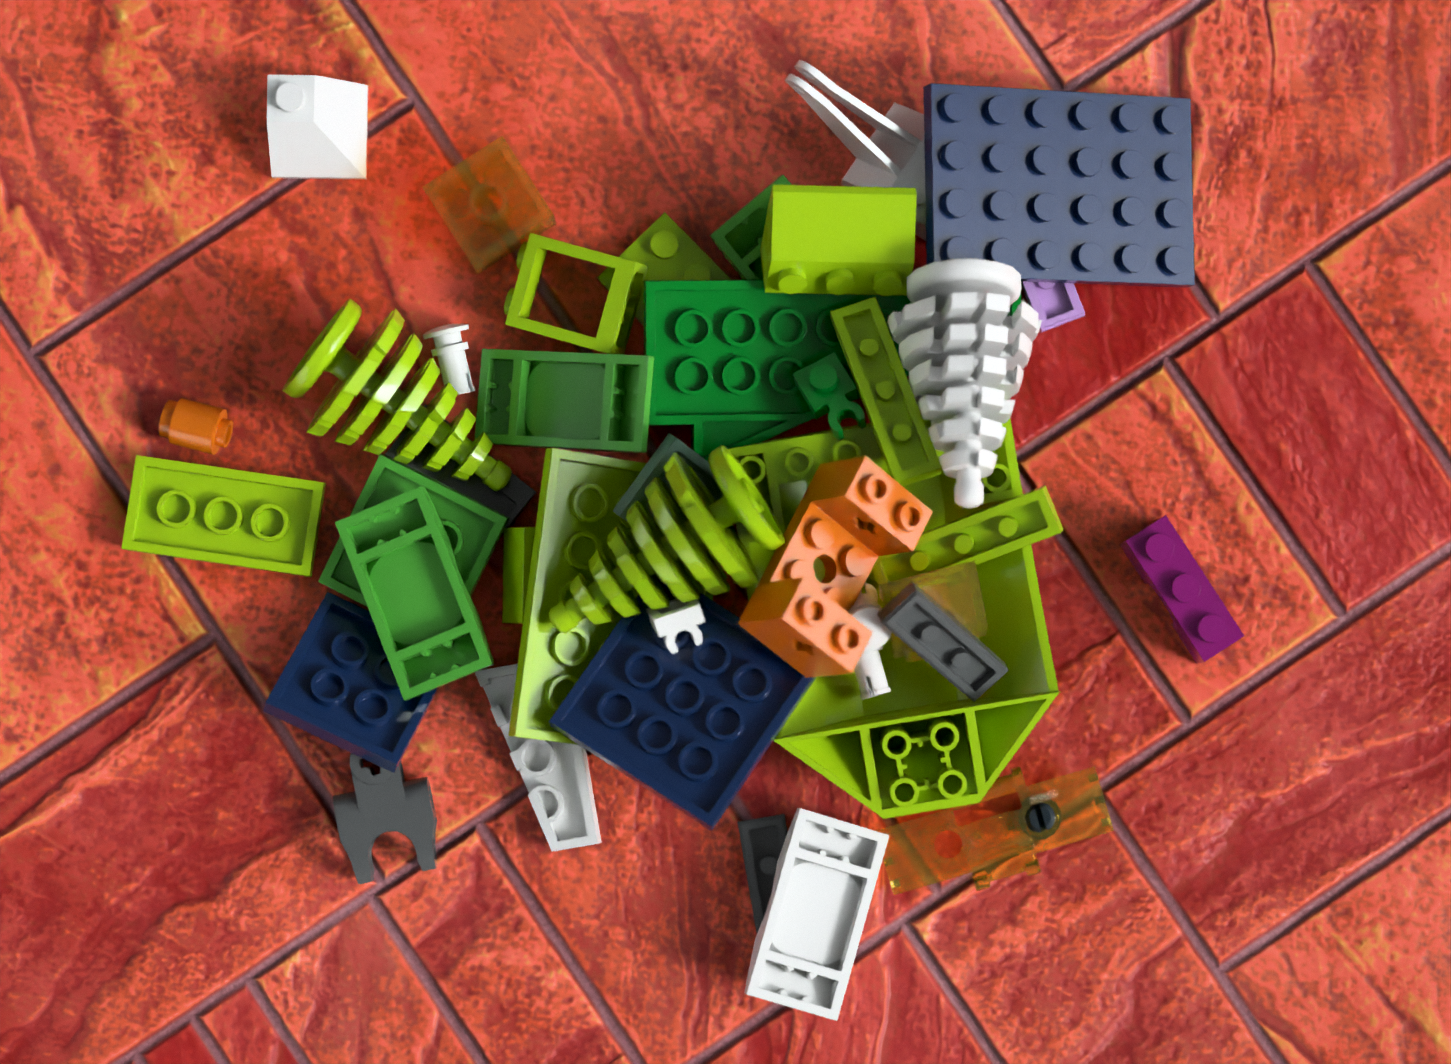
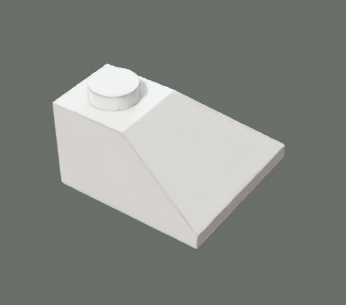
(317, 127)

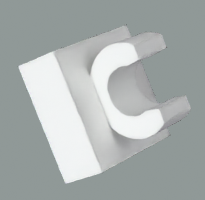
(676, 618)

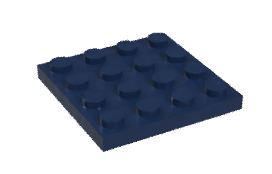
(684, 719)

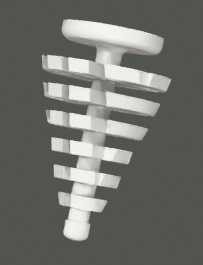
(965, 360)

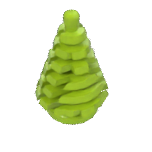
(402, 407)
(686, 536)

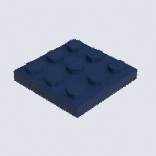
(345, 688)

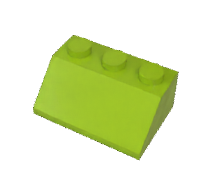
(839, 240)

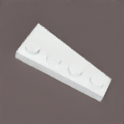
(552, 771)

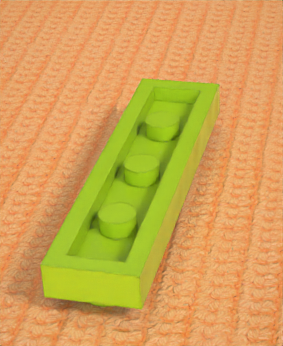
(885, 392)
(976, 537)

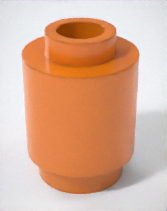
(195, 425)

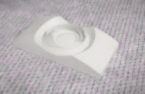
(815, 914)

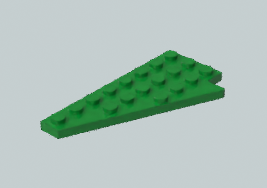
(731, 354)

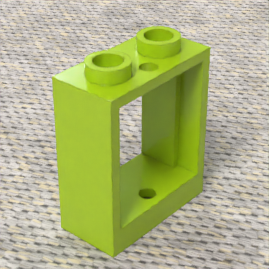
(619, 305)

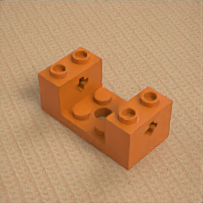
(847, 522)

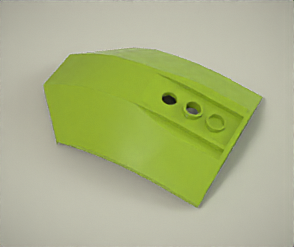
(925, 738)

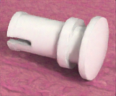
(452, 356)
(866, 611)
(871, 674)

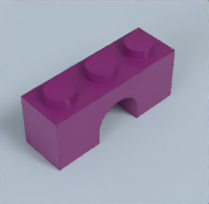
(1184, 589)

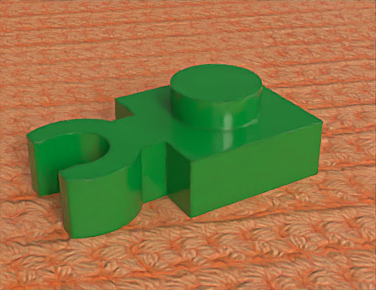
(830, 390)

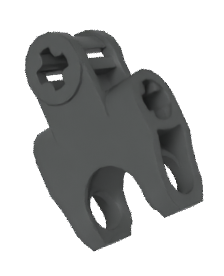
(385, 805)

